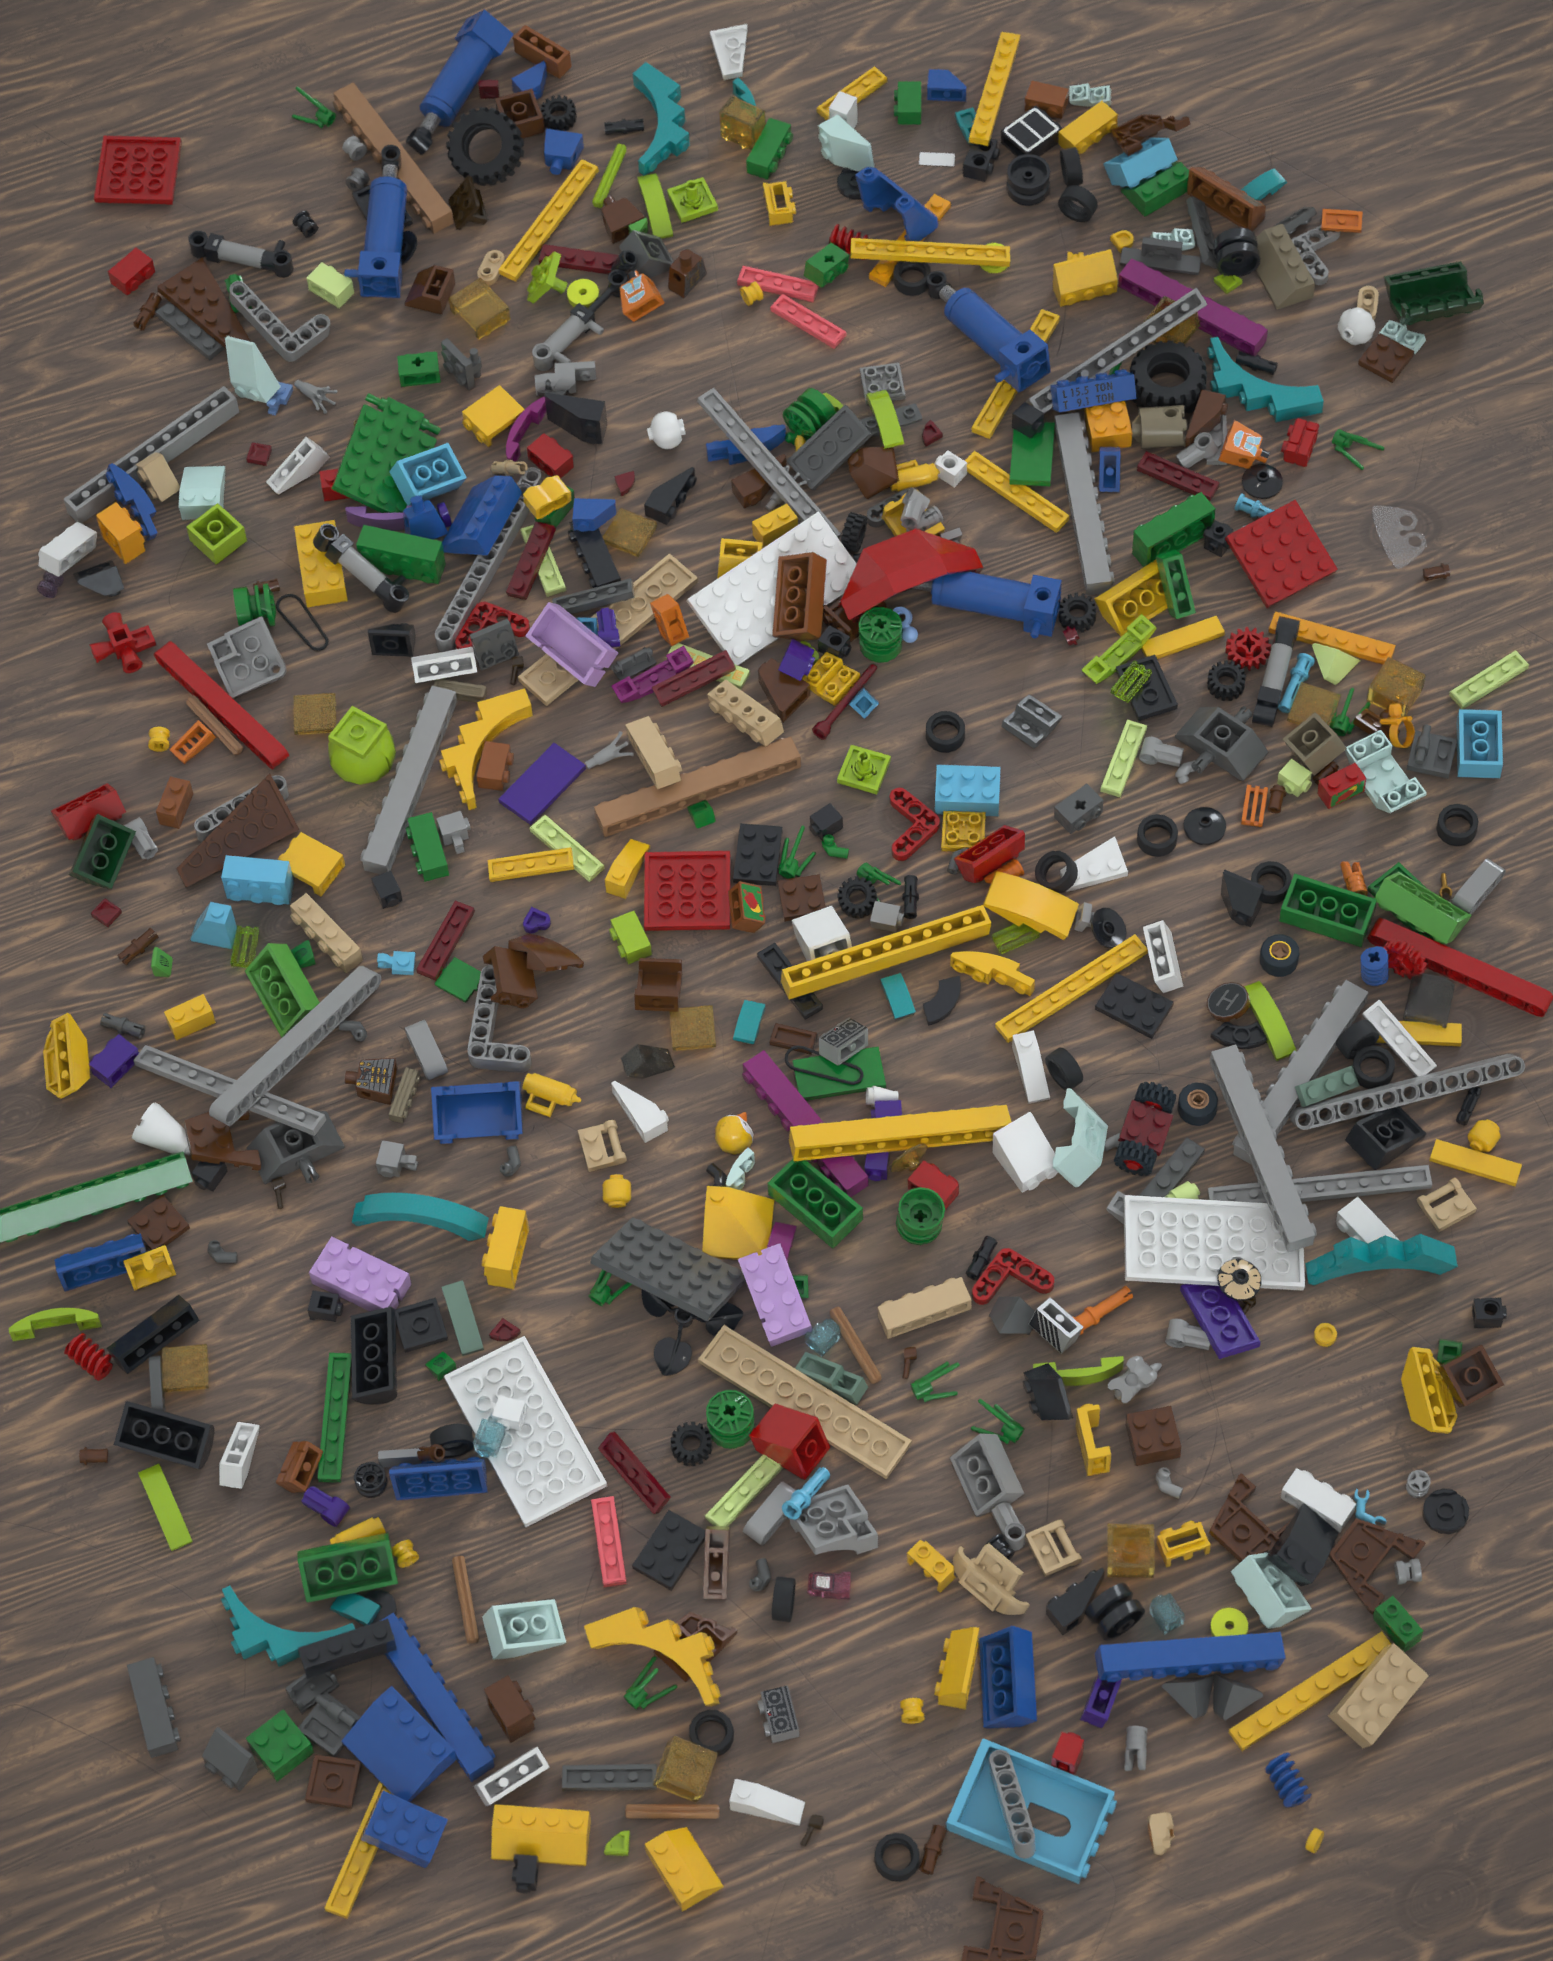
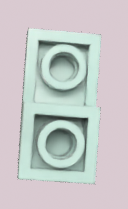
(1085, 96)
(1179, 235)
(1400, 334)
(743, 1164)

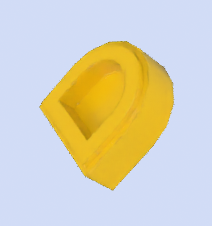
(1122, 239)

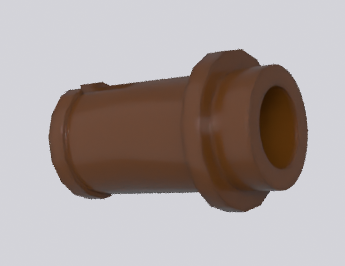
(1436, 572)
(273, 585)
(1331, 768)
(1276, 799)
(434, 1453)
(93, 1455)

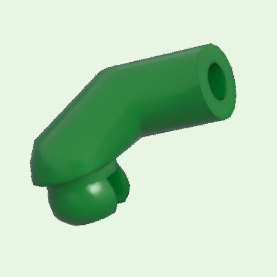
(832, 849)

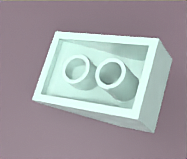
(844, 145)
(249, 371)
(201, 490)
(523, 1628)

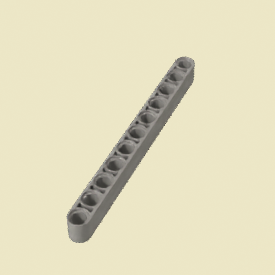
(483, 567)
(294, 1045)
(1418, 1091)

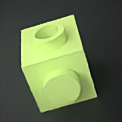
(1295, 778)

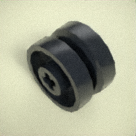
(1028, 179)
(1236, 252)
(1115, 1611)

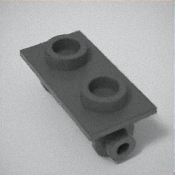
(634, 664)

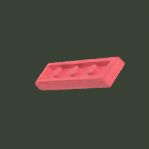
(778, 283)
(808, 321)
(608, 1541)

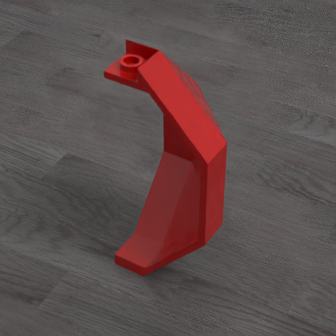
(901, 565)

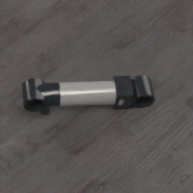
(218, 249)
(341, 551)
(1276, 670)

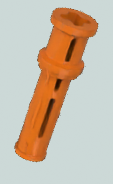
(1092, 1315)

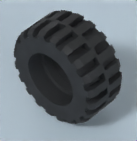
(465, 131)
(1174, 359)

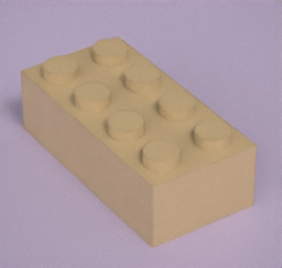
(1378, 1695)

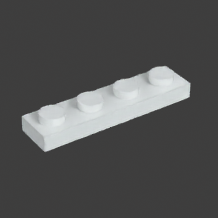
(1399, 1039)

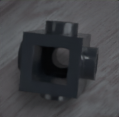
(1215, 538)

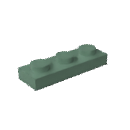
(1327, 1086)

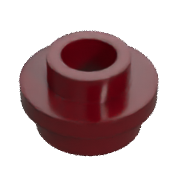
(1071, 636)

